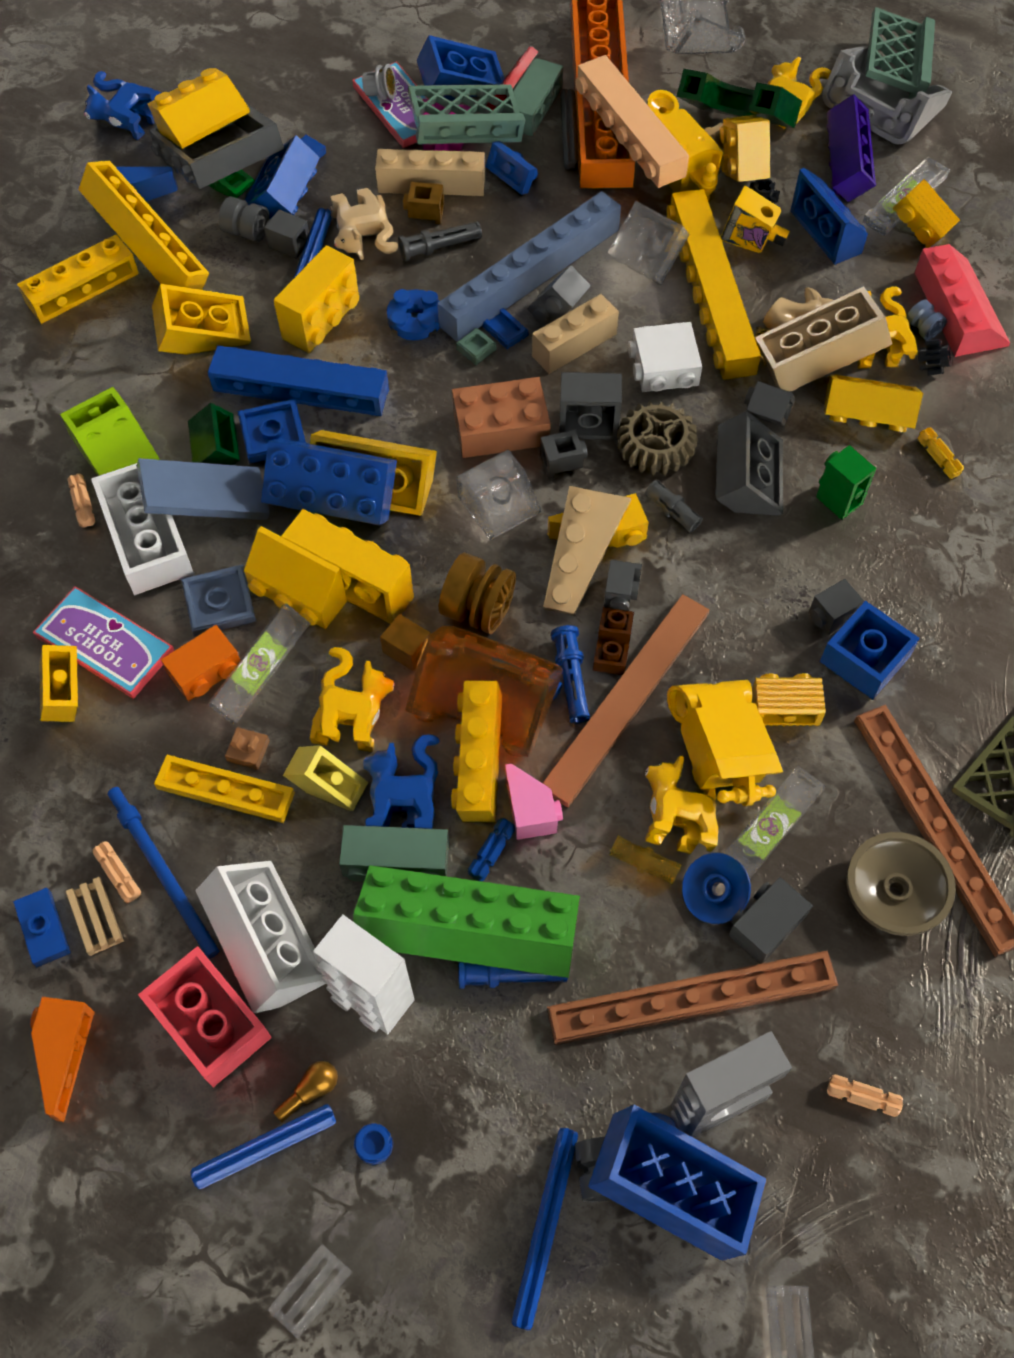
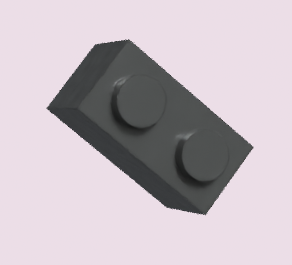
(559, 296)
(769, 403)
(769, 919)

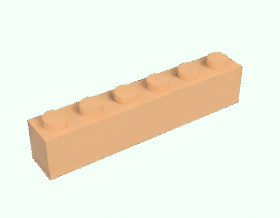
(632, 121)

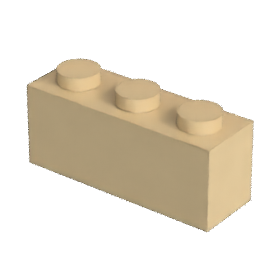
(574, 333)

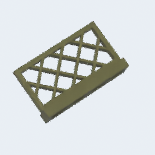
(980, 800)

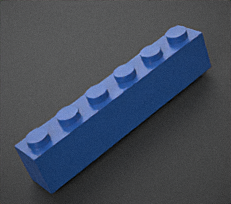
(302, 379)

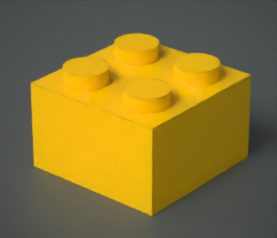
(746, 148)

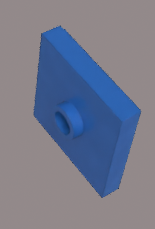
(269, 423)

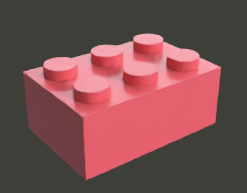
(205, 1016)

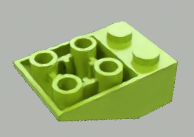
(107, 433)

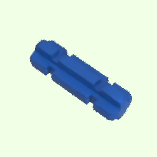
(491, 849)

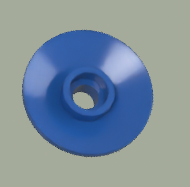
(701, 883)

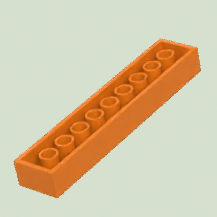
(597, 32)

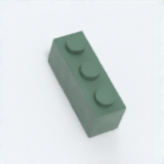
(537, 92)
(393, 848)

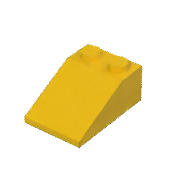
(198, 320)

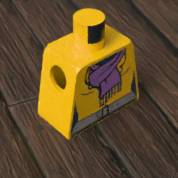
(753, 222)

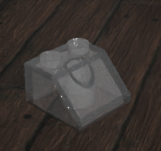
(498, 494)

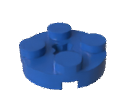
(411, 301)

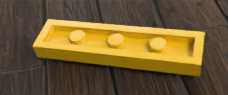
(224, 788)

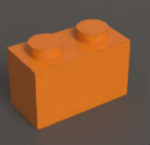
(201, 663)

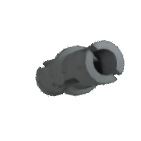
(673, 506)

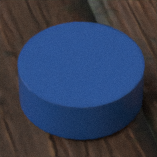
(373, 1144)

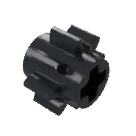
(766, 188)
(934, 357)

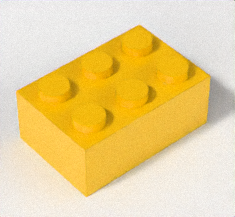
(317, 299)

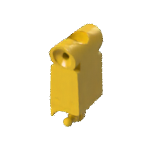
(702, 149)
(725, 739)

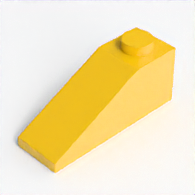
(630, 531)

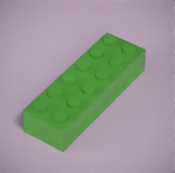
(469, 920)

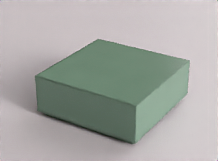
(476, 346)

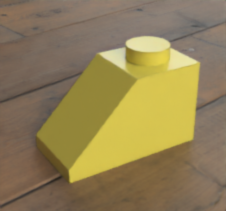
(325, 777)

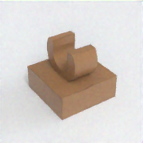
(247, 748)

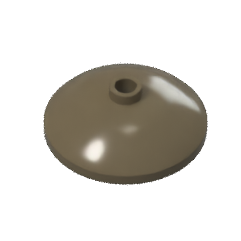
(914, 869)

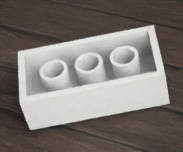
(144, 542)
(364, 975)

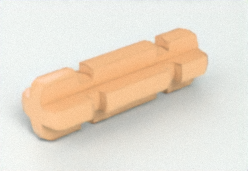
(81, 500)
(116, 872)
(865, 1095)

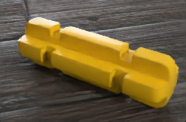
(940, 453)

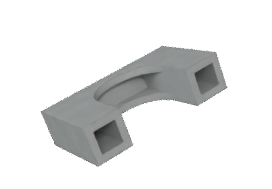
(728, 1085)

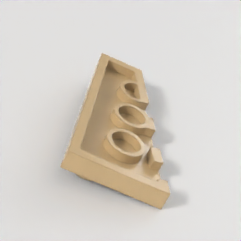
(584, 535)

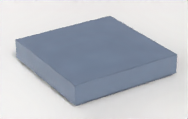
(218, 599)

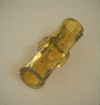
(645, 860)

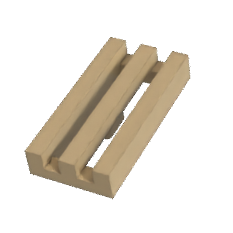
(85, 891)

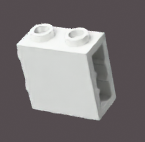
(665, 357)

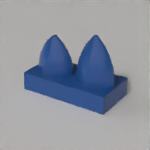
(511, 167)

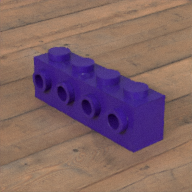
(850, 149)

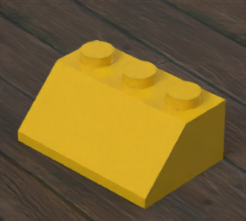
(197, 107)
(872, 402)
(294, 577)

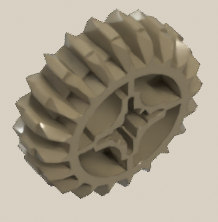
(660, 428)

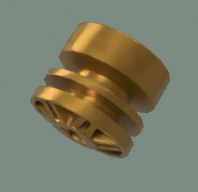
(476, 592)

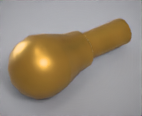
(316, 1082)

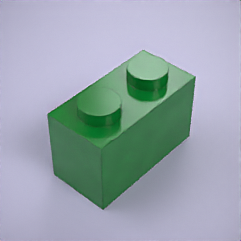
(845, 481)

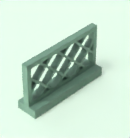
(918, 56)
(465, 125)

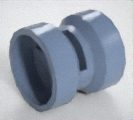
(926, 319)

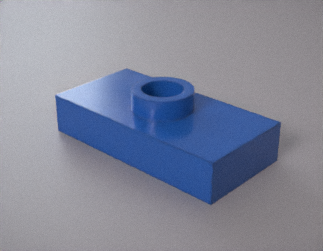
(41, 927)

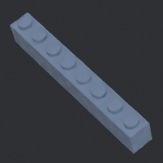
(529, 266)

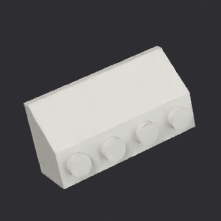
(260, 934)

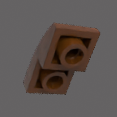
(613, 641)

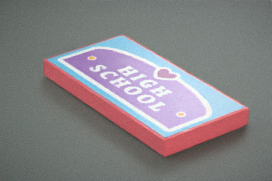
(394, 113)
(105, 641)

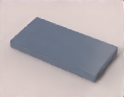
(201, 489)

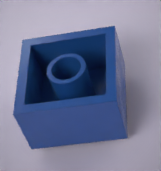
(869, 650)

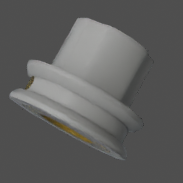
(380, 82)

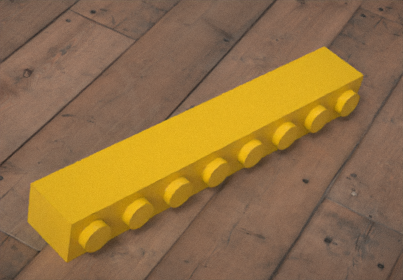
(714, 287)

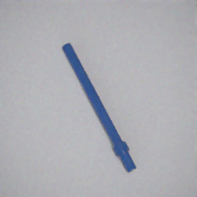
(130, 819)

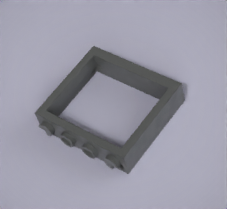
(260, 142)

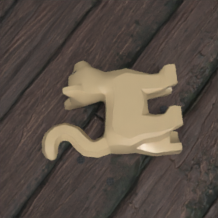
(362, 220)

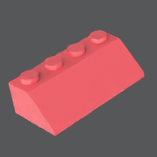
(958, 295)

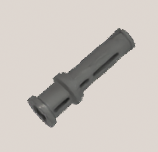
(427, 242)

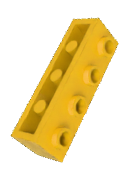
(78, 278)
(479, 751)

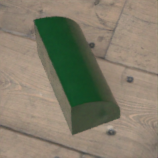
(213, 436)

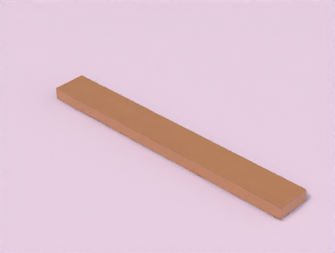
(625, 700)
(939, 827)
(691, 997)

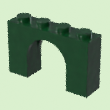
(720, 97)

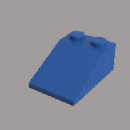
(457, 64)

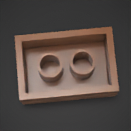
(500, 416)

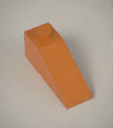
(59, 1042)

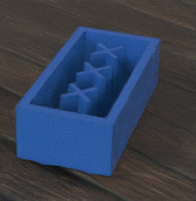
(328, 481)
(678, 1183)

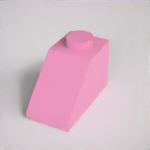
(531, 804)

